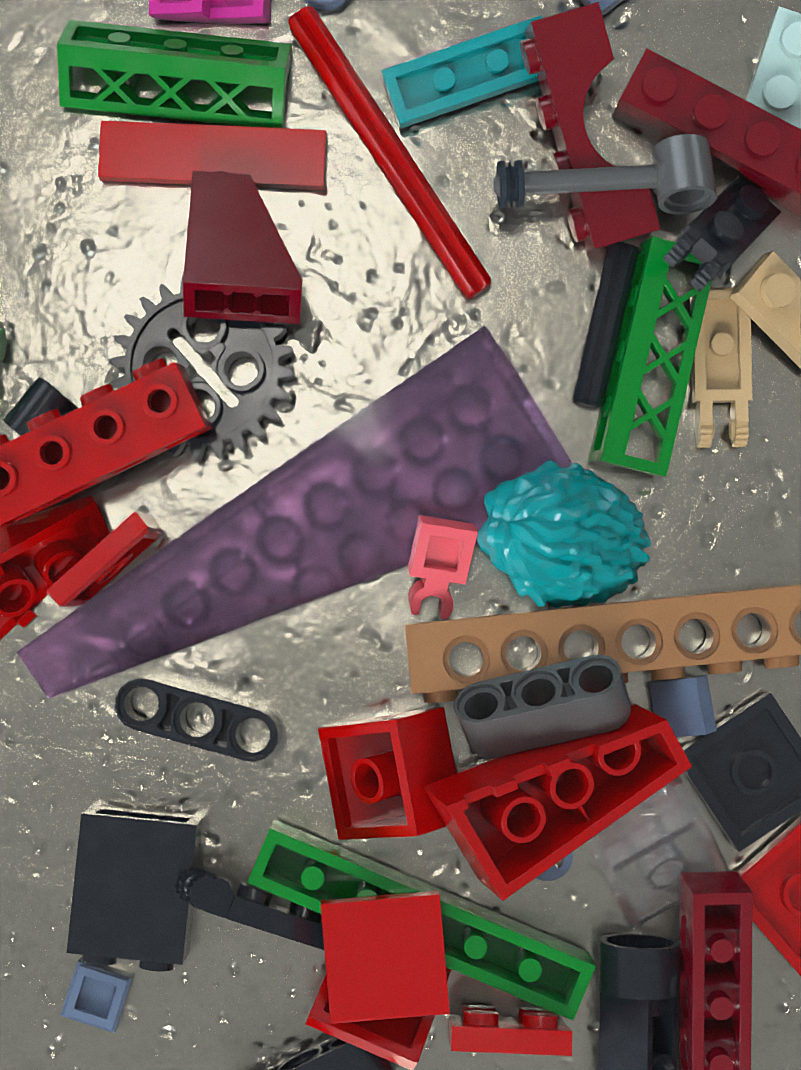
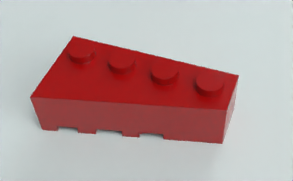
(545, 802)

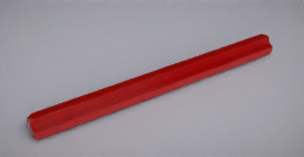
(389, 152)

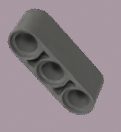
(543, 706)

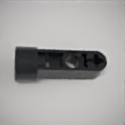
(638, 1001)

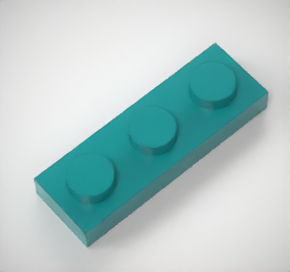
(458, 75)

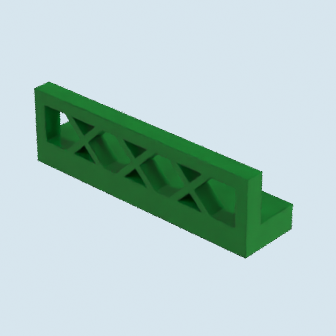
(176, 55)
(630, 361)

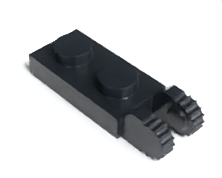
(724, 230)
(249, 907)

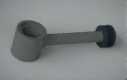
(679, 176)

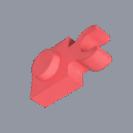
(439, 556)

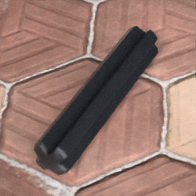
(605, 324)

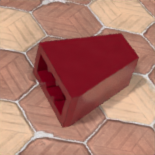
(236, 255)

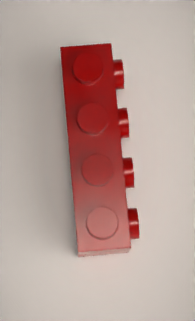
(97, 439)

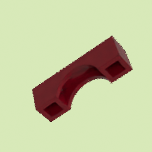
(567, 56)
(673, 101)

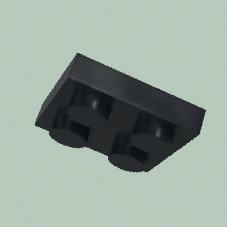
(749, 770)

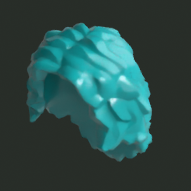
(564, 535)

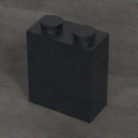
(126, 887)

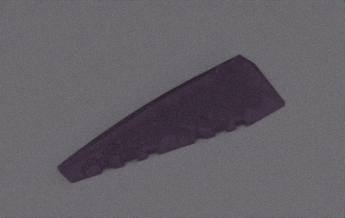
(317, 520)

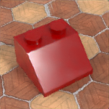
(380, 772)

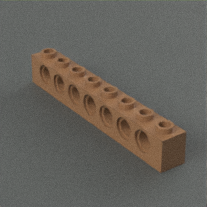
(719, 612)

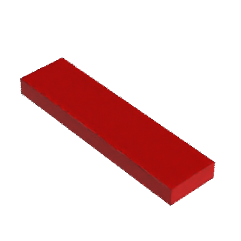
(173, 151)

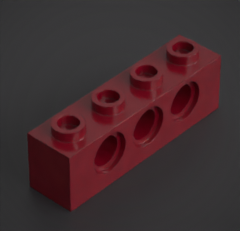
(715, 971)

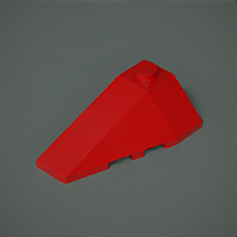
(41, 552)

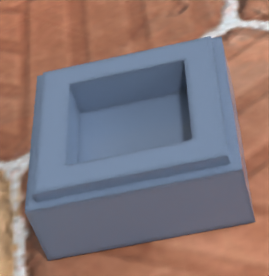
(684, 704)
(97, 995)

